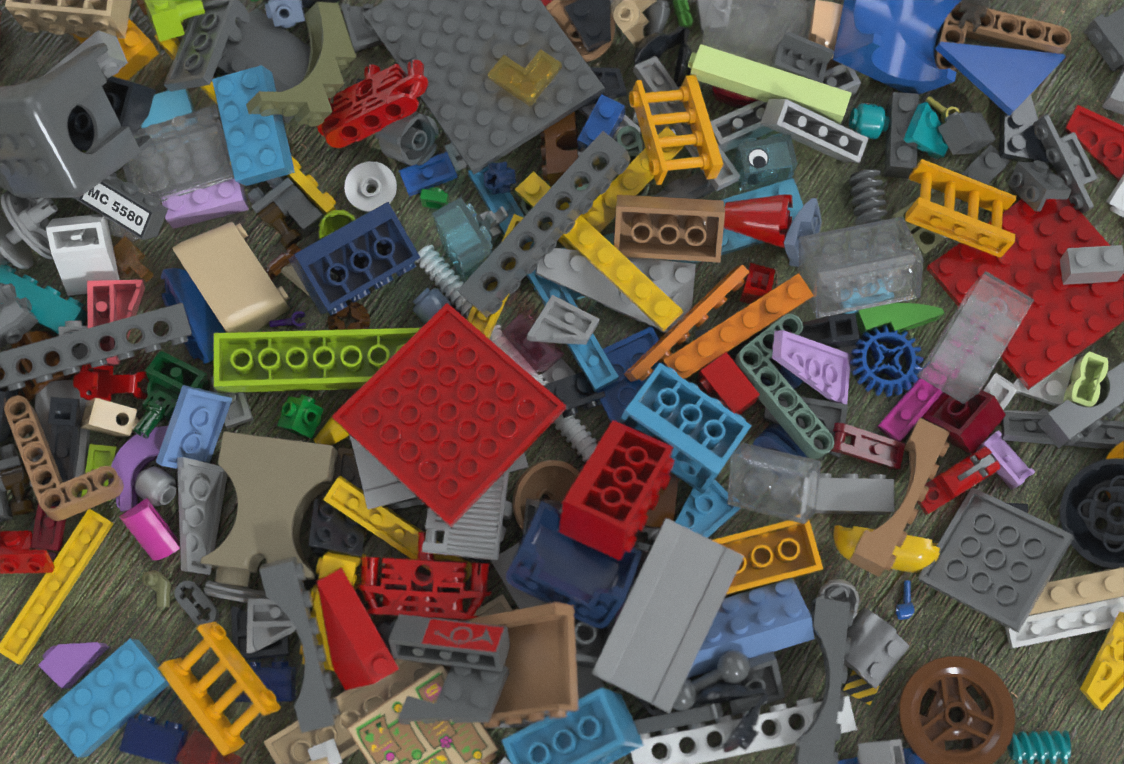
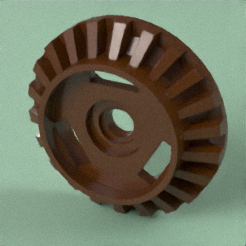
(988, 729)

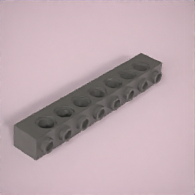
(601, 150)
(91, 337)

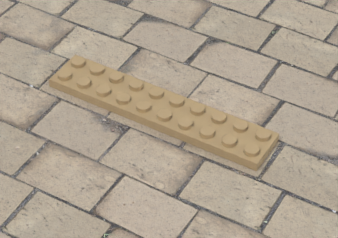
(291, 745)

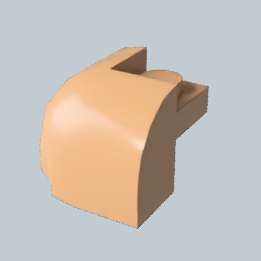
(825, 26)

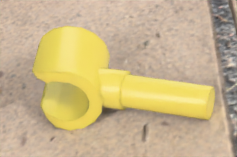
(941, 109)

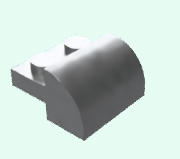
(873, 647)

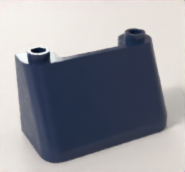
(570, 572)

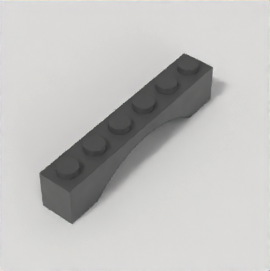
(286, 589)
(830, 626)

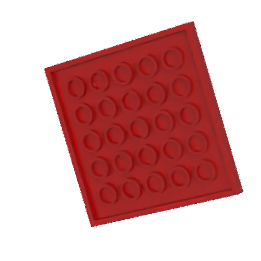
(1062, 316)
(449, 414)

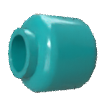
(868, 120)

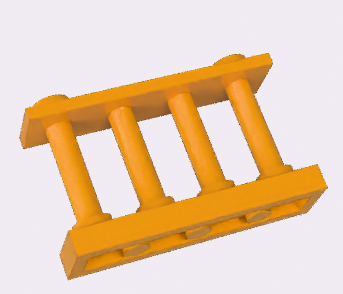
(694, 115)
(956, 225)
(200, 704)

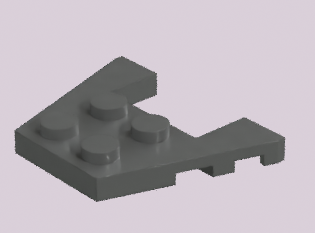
(466, 697)

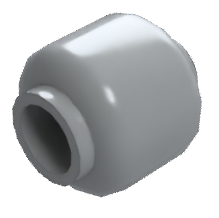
(156, 486)

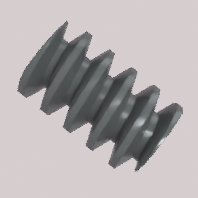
(867, 196)

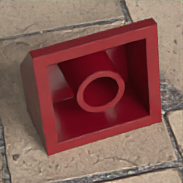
(966, 422)

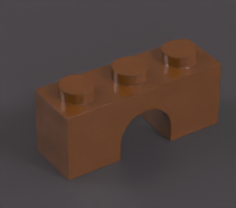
(557, 139)

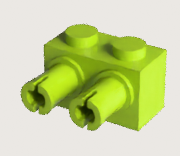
(169, 14)

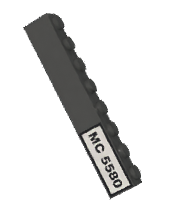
(126, 206)

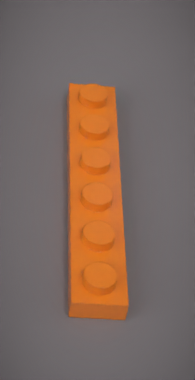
(739, 327)
(679, 332)

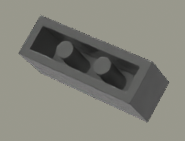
(899, 155)

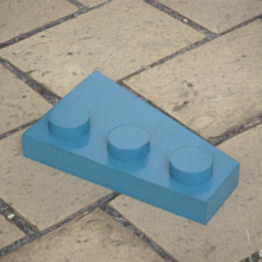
(706, 511)

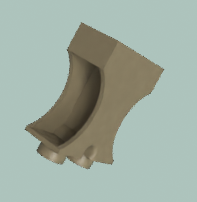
(273, 490)

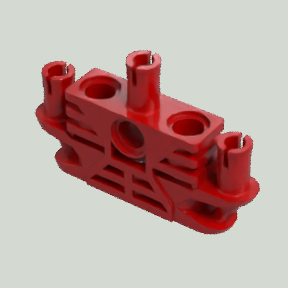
(373, 103)
(423, 602)

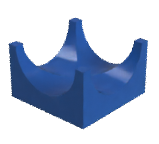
(894, 42)

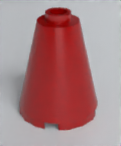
(761, 218)

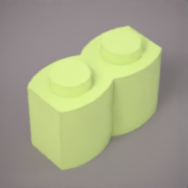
(1085, 380)

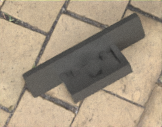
(1068, 160)

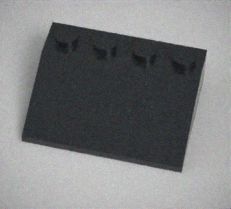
(129, 101)

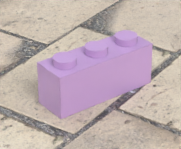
(206, 204)

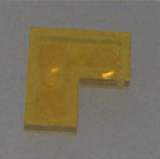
(528, 82)

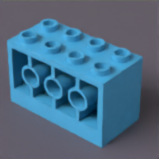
(688, 420)
(592, 735)

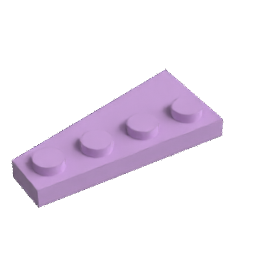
(814, 363)

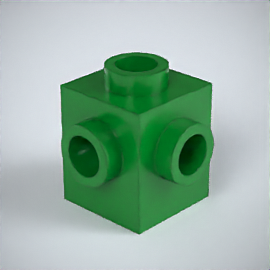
(300, 416)

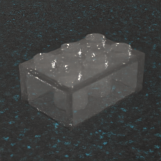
(774, 483)

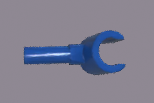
(905, 610)

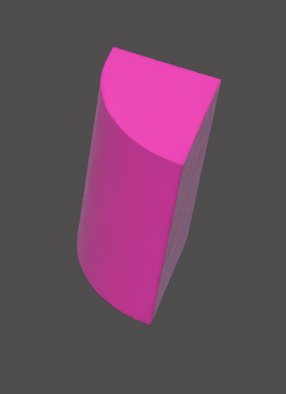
(150, 530)

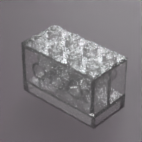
(861, 267)
(975, 337)

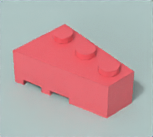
(112, 302)

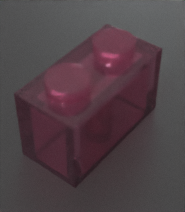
(538, 354)

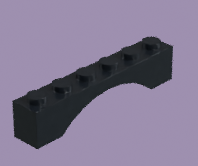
(832, 331)

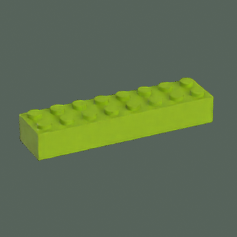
(303, 358)

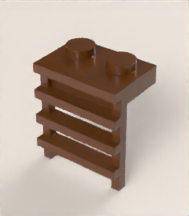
(52, 360)

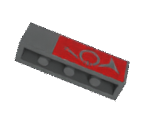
(450, 642)

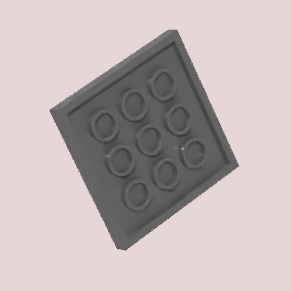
(996, 559)

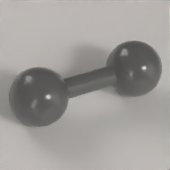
(732, 667)

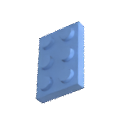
(194, 426)

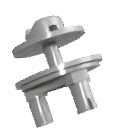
(27, 226)

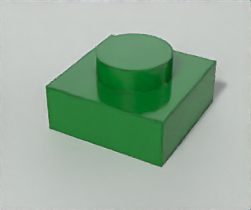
(434, 198)

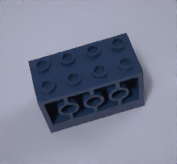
(358, 242)

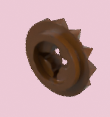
(358, 313)

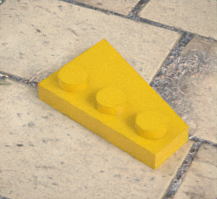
(1107, 671)

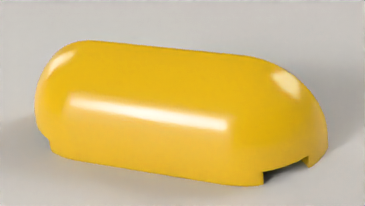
(911, 556)

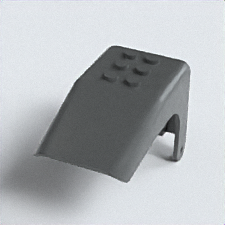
(34, 136)

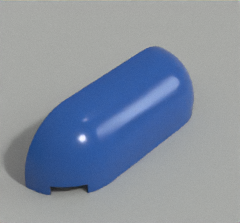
(201, 318)

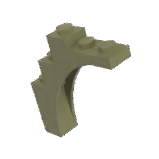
(329, 54)

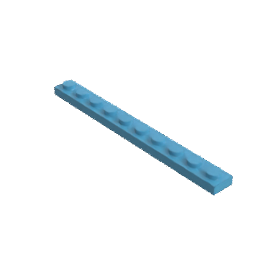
(589, 356)

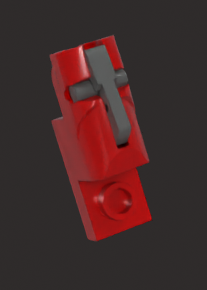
(959, 479)

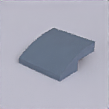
(806, 222)

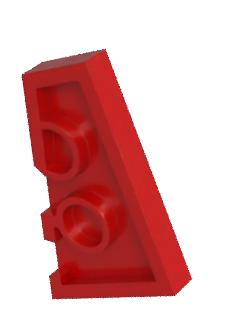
(1100, 138)

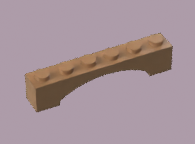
(876, 547)

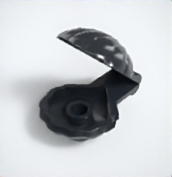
(658, 43)
(744, 732)

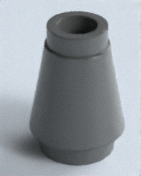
(657, 16)

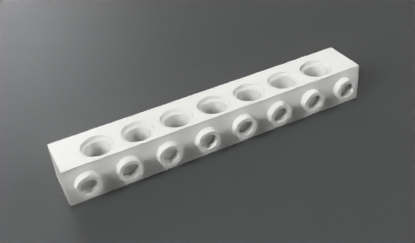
(724, 726)

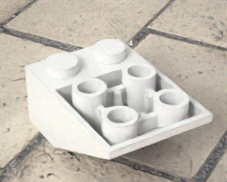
(82, 251)

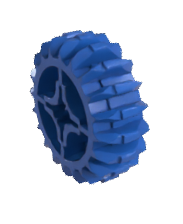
(892, 369)

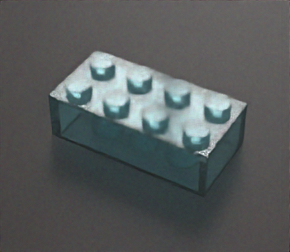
(462, 237)

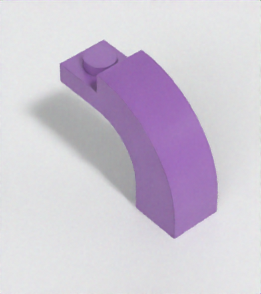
(131, 461)

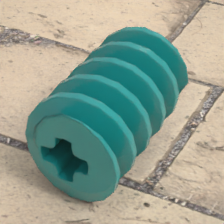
(1040, 747)

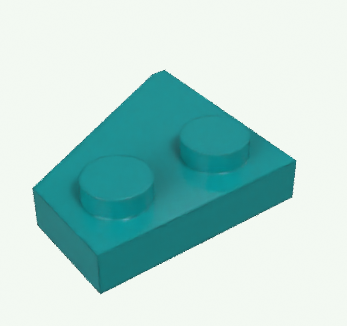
(925, 132)

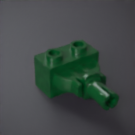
(165, 383)

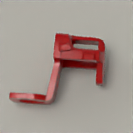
(103, 383)

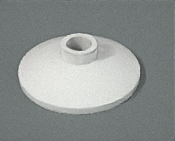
(365, 176)

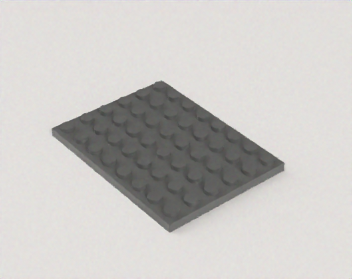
(461, 46)

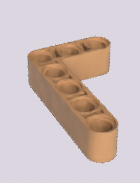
(994, 34)
(46, 467)

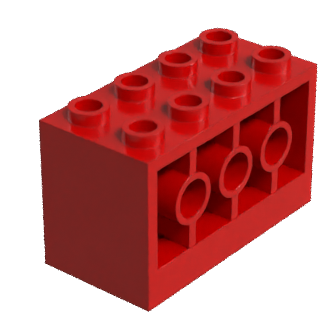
(616, 490)

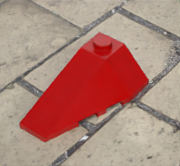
(352, 638)

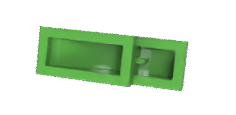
(897, 316)

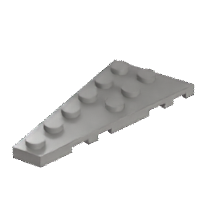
(578, 274)

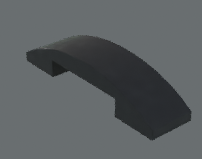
(64, 437)

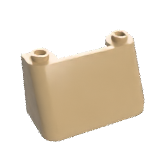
(630, 18)
(232, 279)

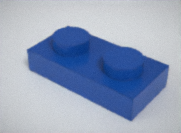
(431, 174)

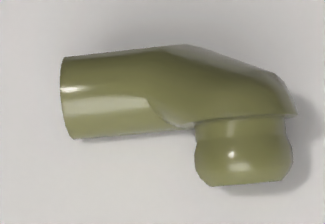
(160, 585)

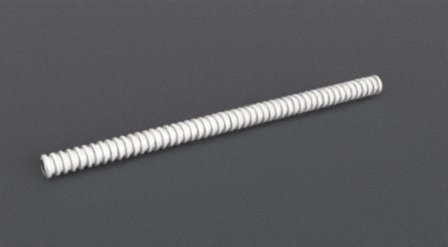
(450, 285)

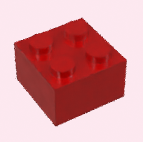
(727, 384)

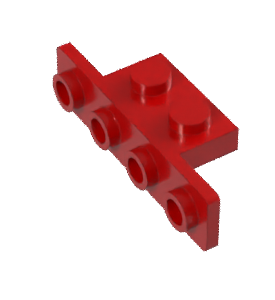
(17, 557)

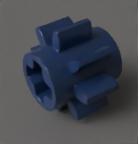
(499, 178)

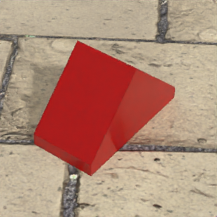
(758, 283)

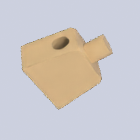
(101, 417)

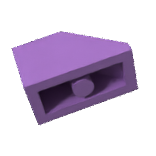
(70, 661)

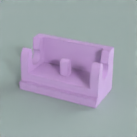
(1012, 468)

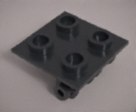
(334, 531)

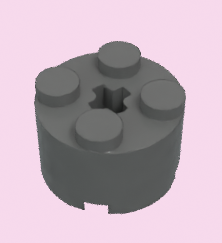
(409, 139)

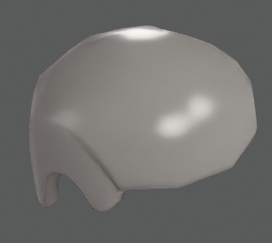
(840, 591)

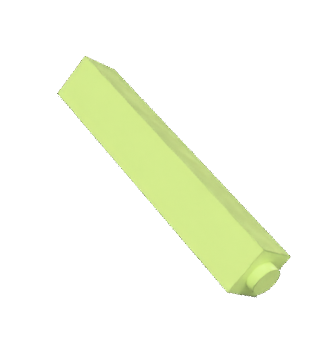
(767, 83)

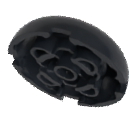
(1082, 507)

